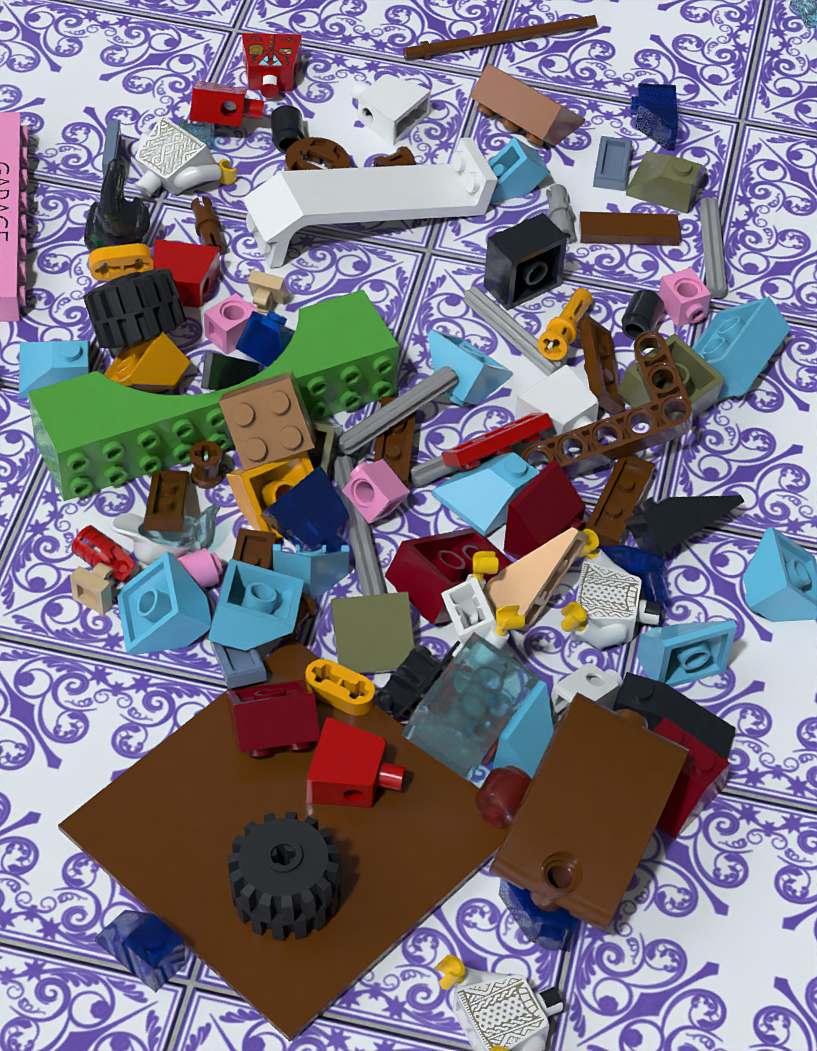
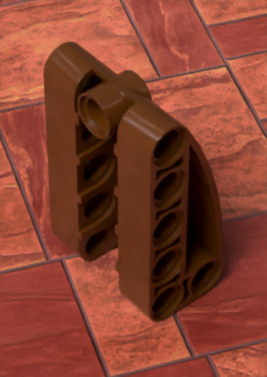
(589, 811)

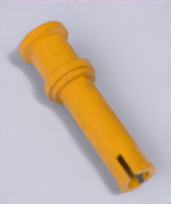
(563, 329)

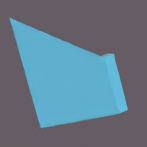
(316, 568)

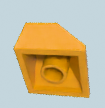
(149, 365)
(265, 484)

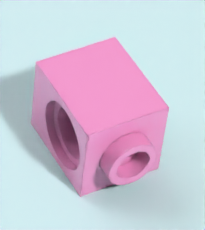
(684, 297)
(227, 321)
(375, 490)

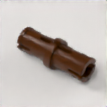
(207, 224)

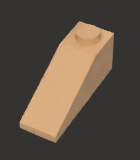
(535, 576)

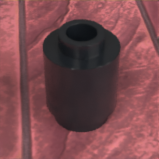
(286, 127)
(642, 313)

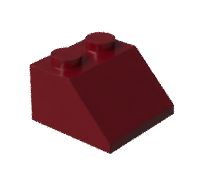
(542, 512)
(273, 717)
(697, 783)

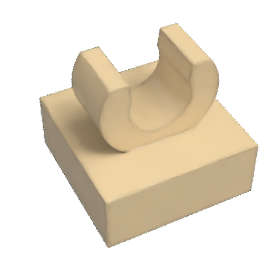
(266, 290)
(93, 587)

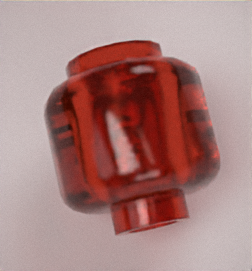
(501, 795)

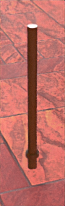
(428, 49)

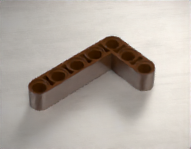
(621, 425)

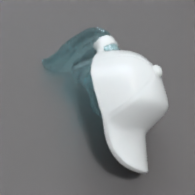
(153, 544)

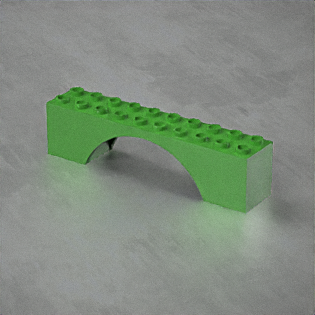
(109, 433)

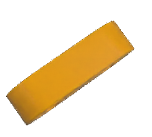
(119, 261)
(340, 687)

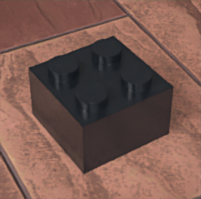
(524, 261)

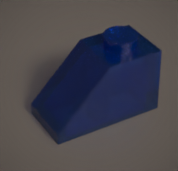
(656, 113)
(265, 337)
(548, 929)
(144, 947)

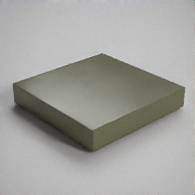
(372, 632)

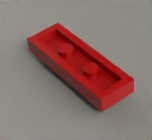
(497, 441)

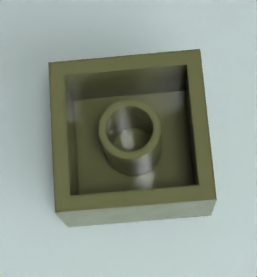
(698, 377)

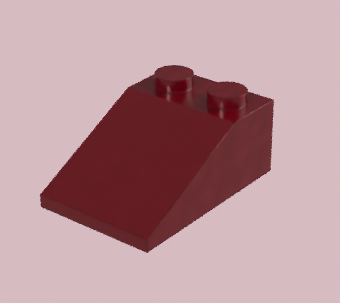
(437, 564)

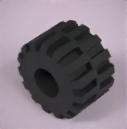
(134, 308)
(285, 875)

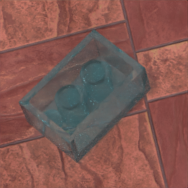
(470, 706)

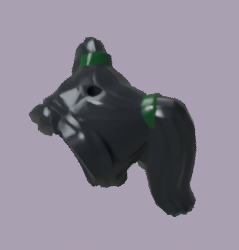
(114, 218)

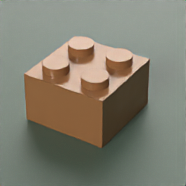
(268, 420)

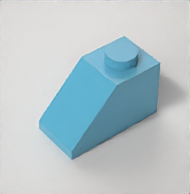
(517, 171)

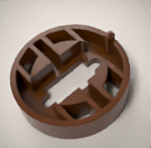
(316, 150)

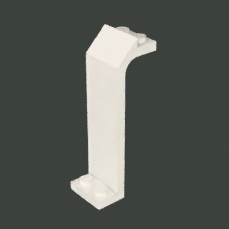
(366, 195)

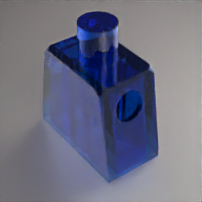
(310, 514)

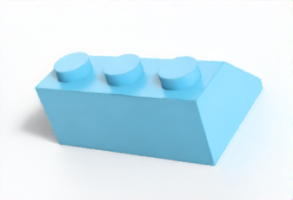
(741, 343)

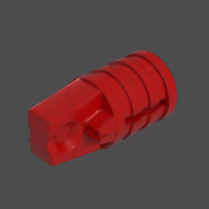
(111, 553)

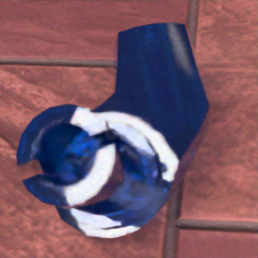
(646, 566)

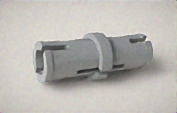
(560, 211)

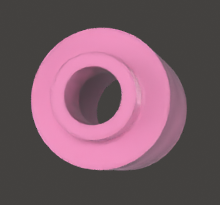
(202, 567)

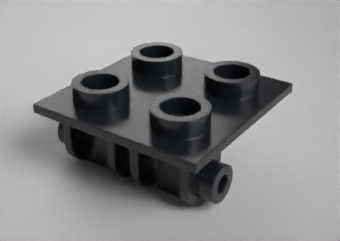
(412, 681)

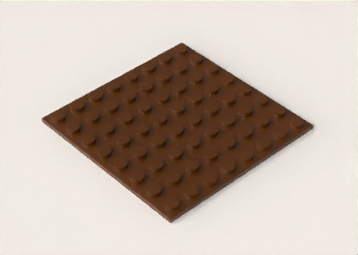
(173, 822)

